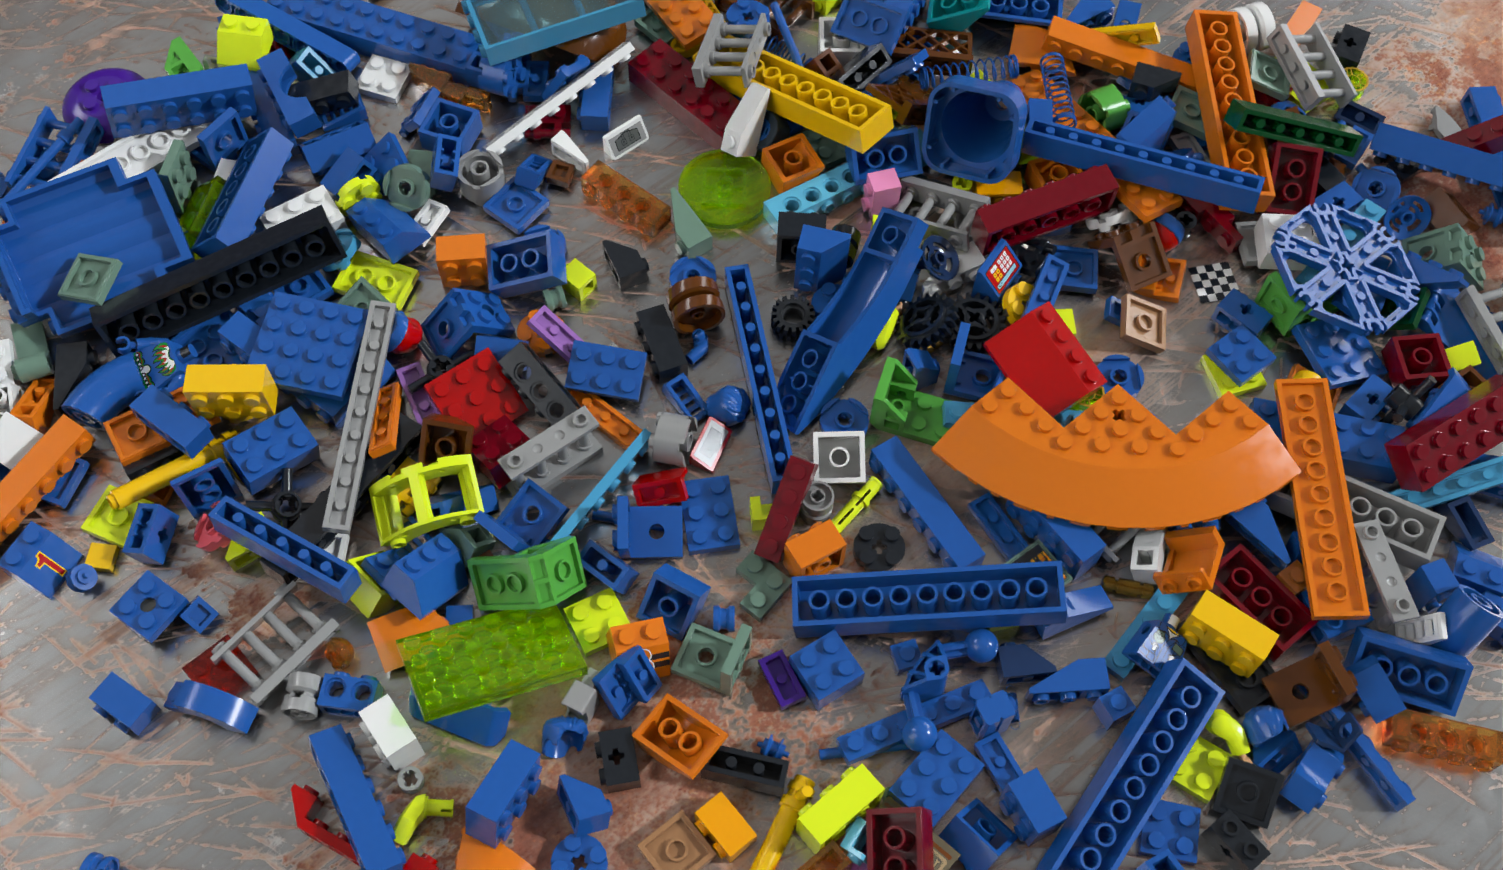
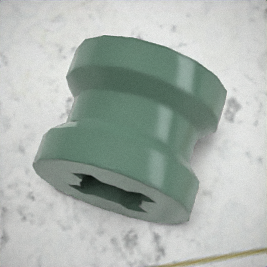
(554, 298)

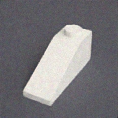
(746, 123)

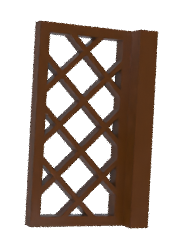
(936, 57)
(909, 108)

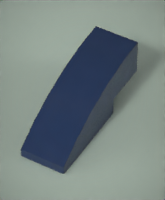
(1465, 522)

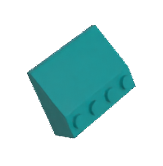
(955, 14)

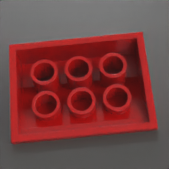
(1046, 360)

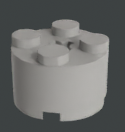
(480, 175)
(673, 438)

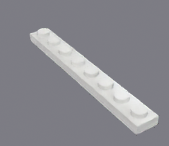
(567, 93)

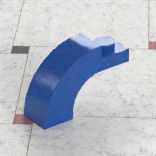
(211, 705)

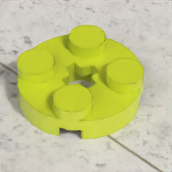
(355, 191)

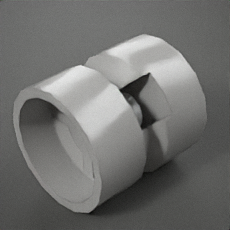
(817, 503)
(302, 696)

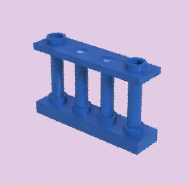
(85, 145)

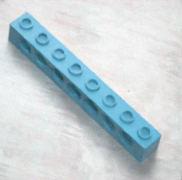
(825, 191)

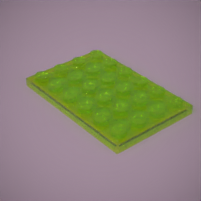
(489, 659)

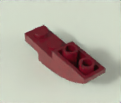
(1214, 221)

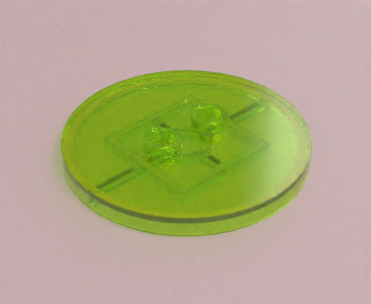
(725, 189)

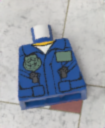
(1156, 644)

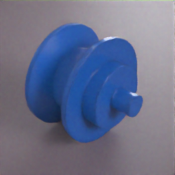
(1492, 215)
(81, 578)
(773, 748)

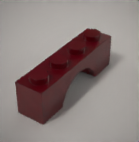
(785, 508)

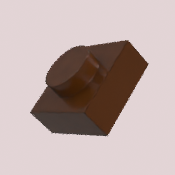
(560, 173)

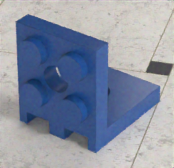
(220, 140)
(465, 314)
(966, 366)
(513, 523)
(633, 529)

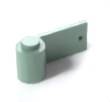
(32, 353)

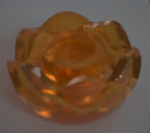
(339, 652)

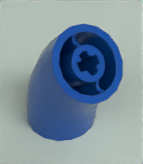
(105, 392)
(1468, 620)

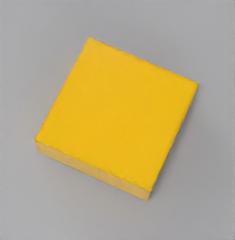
(102, 556)

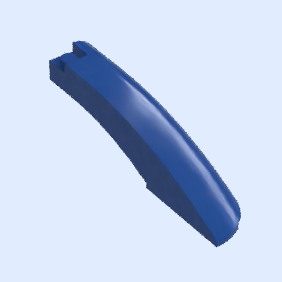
(852, 319)

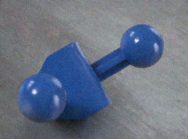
(929, 681)

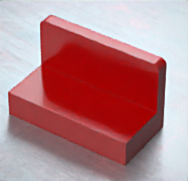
(661, 487)

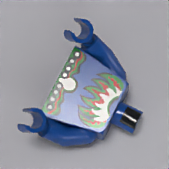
(159, 361)

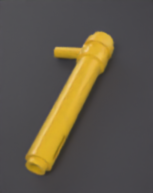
(161, 476)
(799, 792)

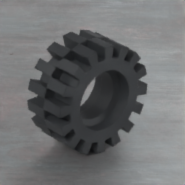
(791, 306)

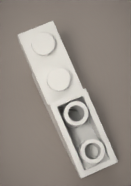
(9, 387)

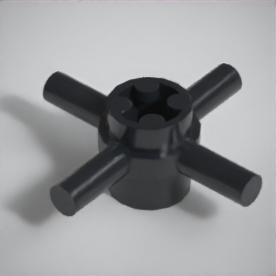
(435, 365)
(1406, 401)
(286, 494)

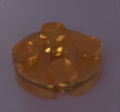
(913, 88)

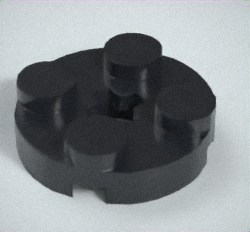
(881, 534)

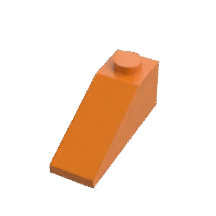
(36, 404)

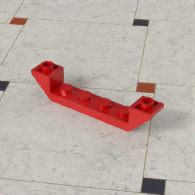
(307, 807)

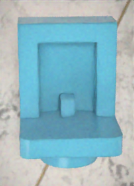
(856, 841)

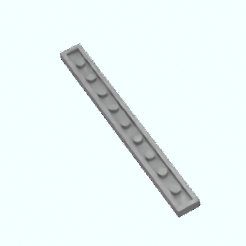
(359, 418)

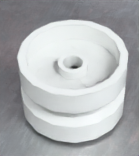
(1255, 24)

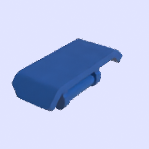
(1438, 398)
(480, 724)

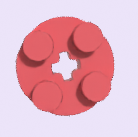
(207, 536)

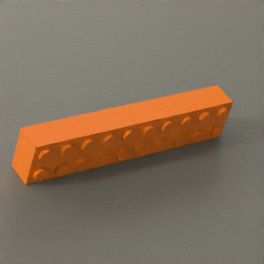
(1220, 76)

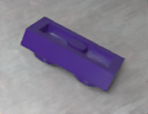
(781, 679)

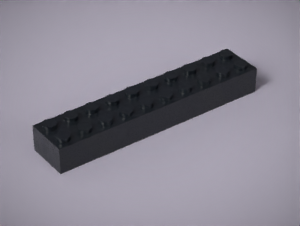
(220, 280)

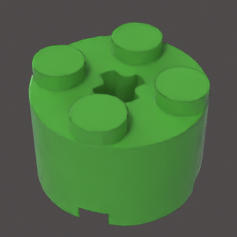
(1106, 106)

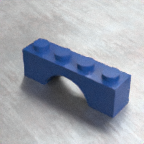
(279, 75)

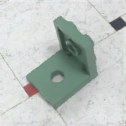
(177, 175)
(1452, 249)
(727, 661)

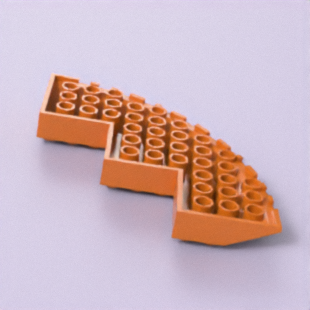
(1117, 460)

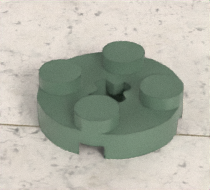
(397, 194)

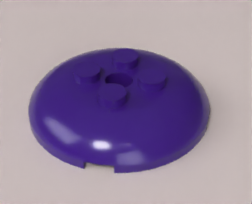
(86, 100)

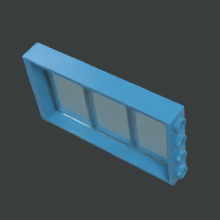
(526, 26)

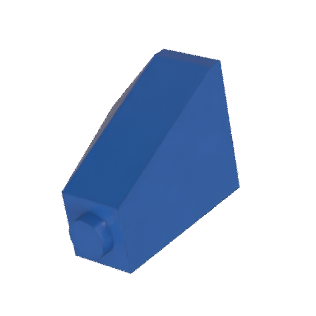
(1151, 125)

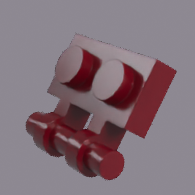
(551, 125)

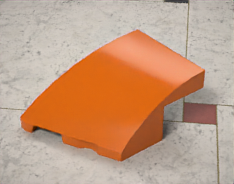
(1027, 46)
(399, 625)
(479, 856)

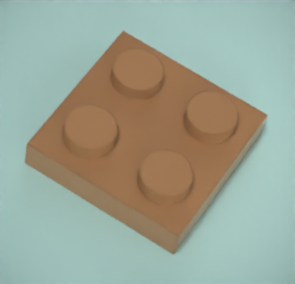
(1143, 323)
(677, 846)

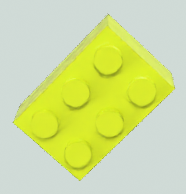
(838, 808)

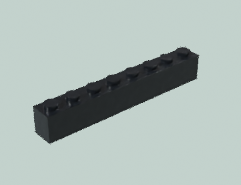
(311, 519)

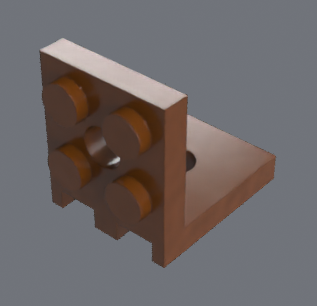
(1128, 244)
(1323, 678)

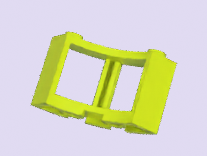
(387, 508)

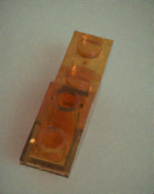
(427, 77)

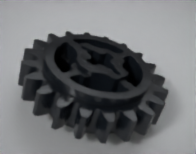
(975, 312)
(926, 321)

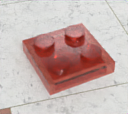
(220, 675)

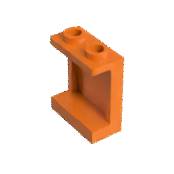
(1191, 560)

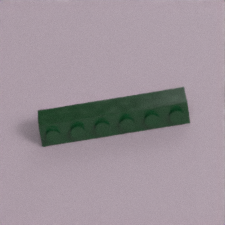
(1292, 127)

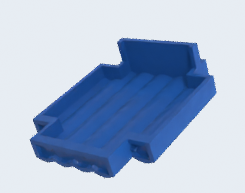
(89, 214)

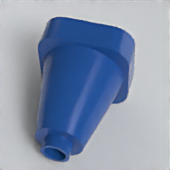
(970, 131)

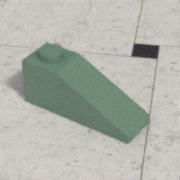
(690, 233)

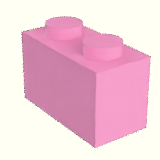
(880, 191)

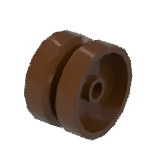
(695, 304)

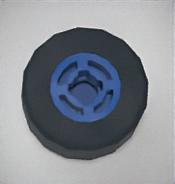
(774, 130)

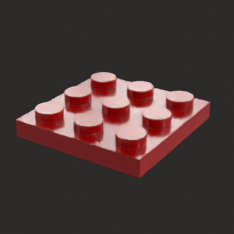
(476, 392)

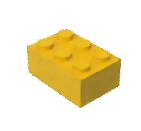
(230, 390)
(1228, 634)

